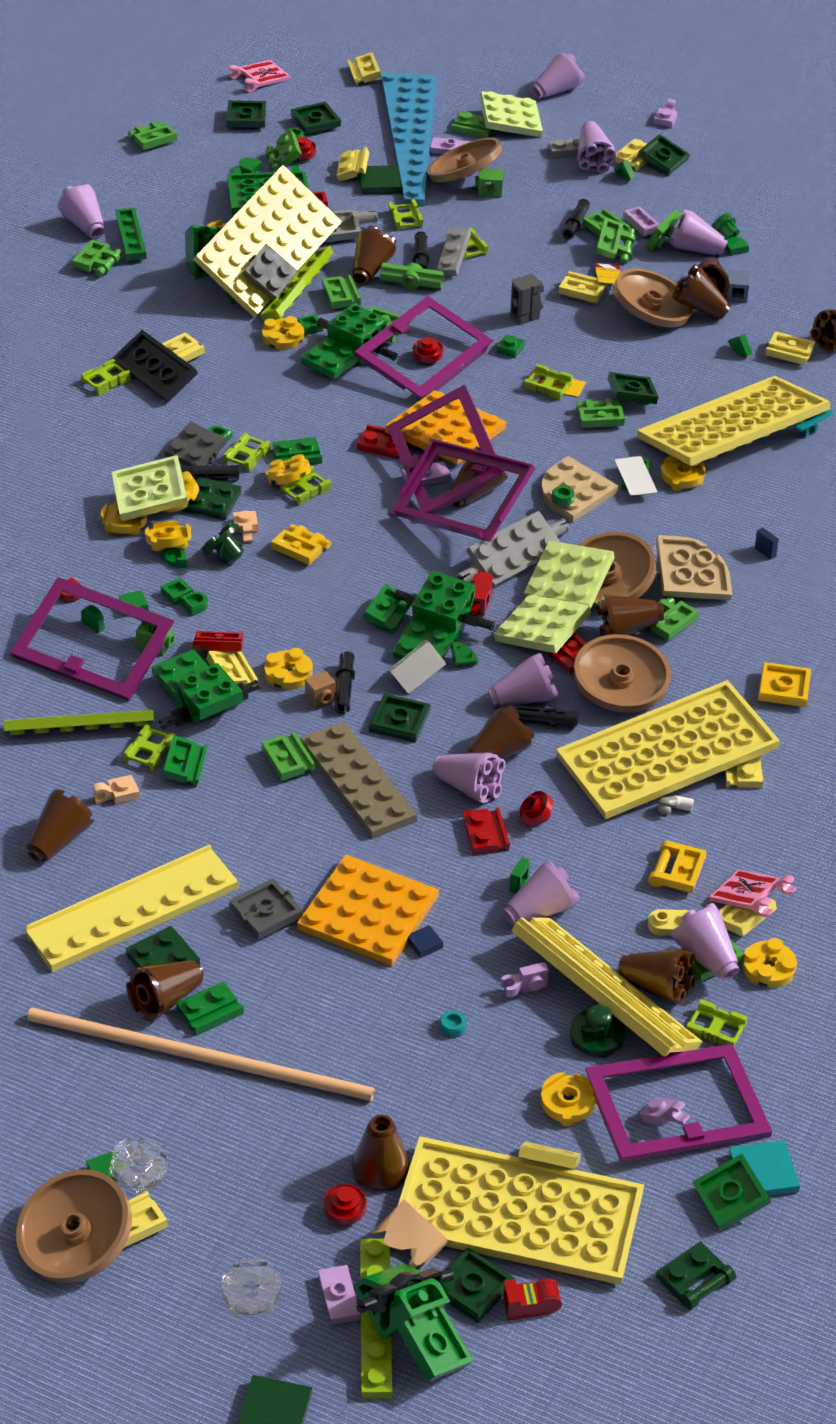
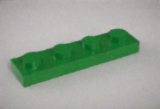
(130, 234)

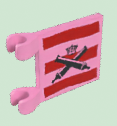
(259, 74)
(751, 890)

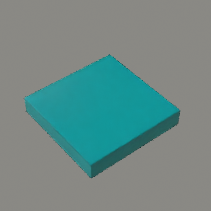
(771, 1166)

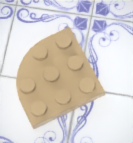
(589, 488)
(691, 569)

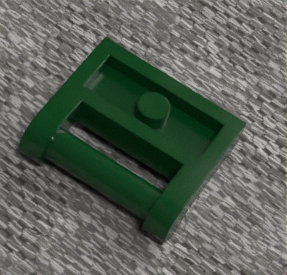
(691, 1268)

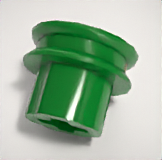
(726, 225)

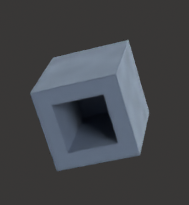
(738, 286)

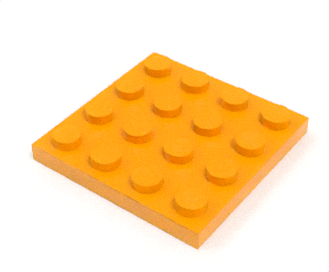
(446, 425)
(368, 910)

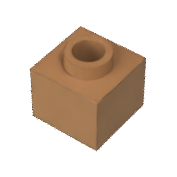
(320, 689)

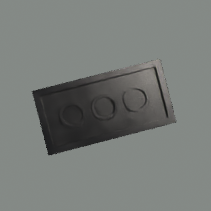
(155, 366)

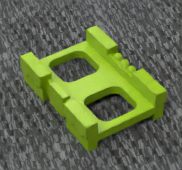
(413, 214)
(476, 242)
(551, 377)
(109, 380)
(254, 454)
(309, 490)
(141, 743)
(720, 1018)

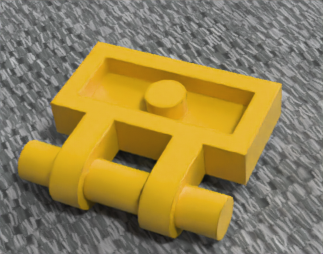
(300, 544)

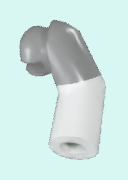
(677, 802)

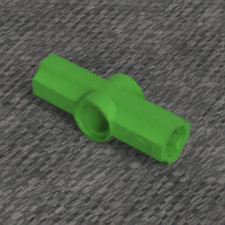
(411, 276)

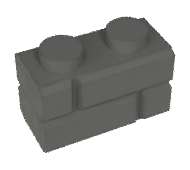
(526, 299)

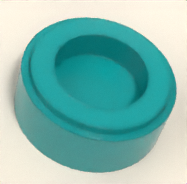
(453, 1024)

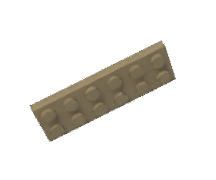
(358, 780)

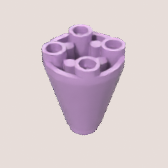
(558, 76)
(595, 149)
(82, 209)
(697, 236)
(524, 684)
(472, 774)
(542, 895)
(708, 939)

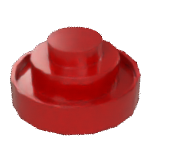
(307, 148)
(427, 350)
(536, 809)
(345, 1204)

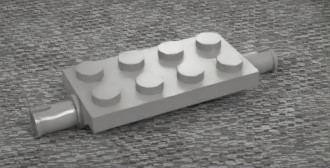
(349, 227)
(513, 549)

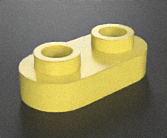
(663, 921)

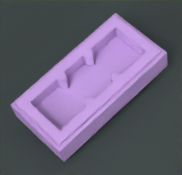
(443, 145)
(640, 221)
(436, 474)
(338, 1294)

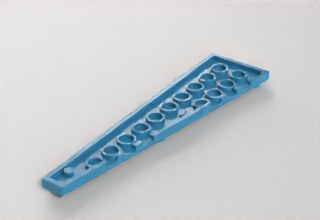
(410, 115)

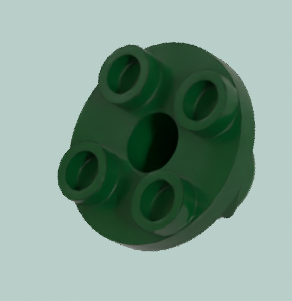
(225, 545)
(597, 1031)

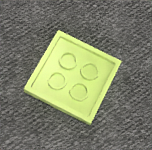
(510, 114)
(149, 488)
(570, 573)
(542, 623)

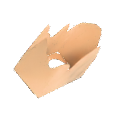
(410, 1230)

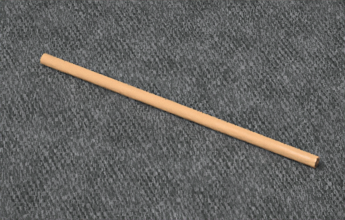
(201, 1054)

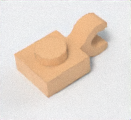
(248, 524)
(118, 789)

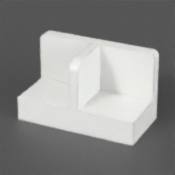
(417, 666)

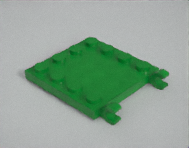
(244, 186)

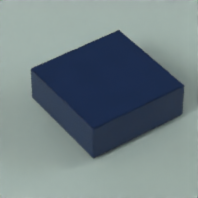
(766, 543)
(425, 941)

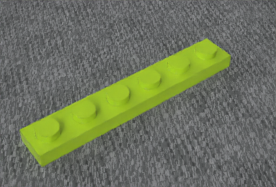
(299, 281)
(67, 722)
(375, 1351)

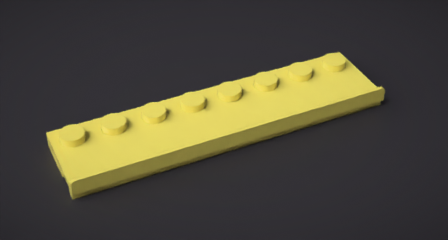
(130, 908)
(606, 986)

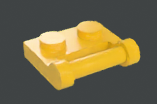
(685, 870)

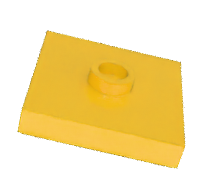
(784, 684)

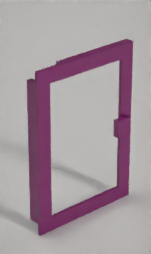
(444, 375)
(409, 462)
(481, 462)
(72, 667)
(694, 1136)

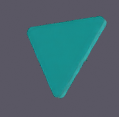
(811, 423)

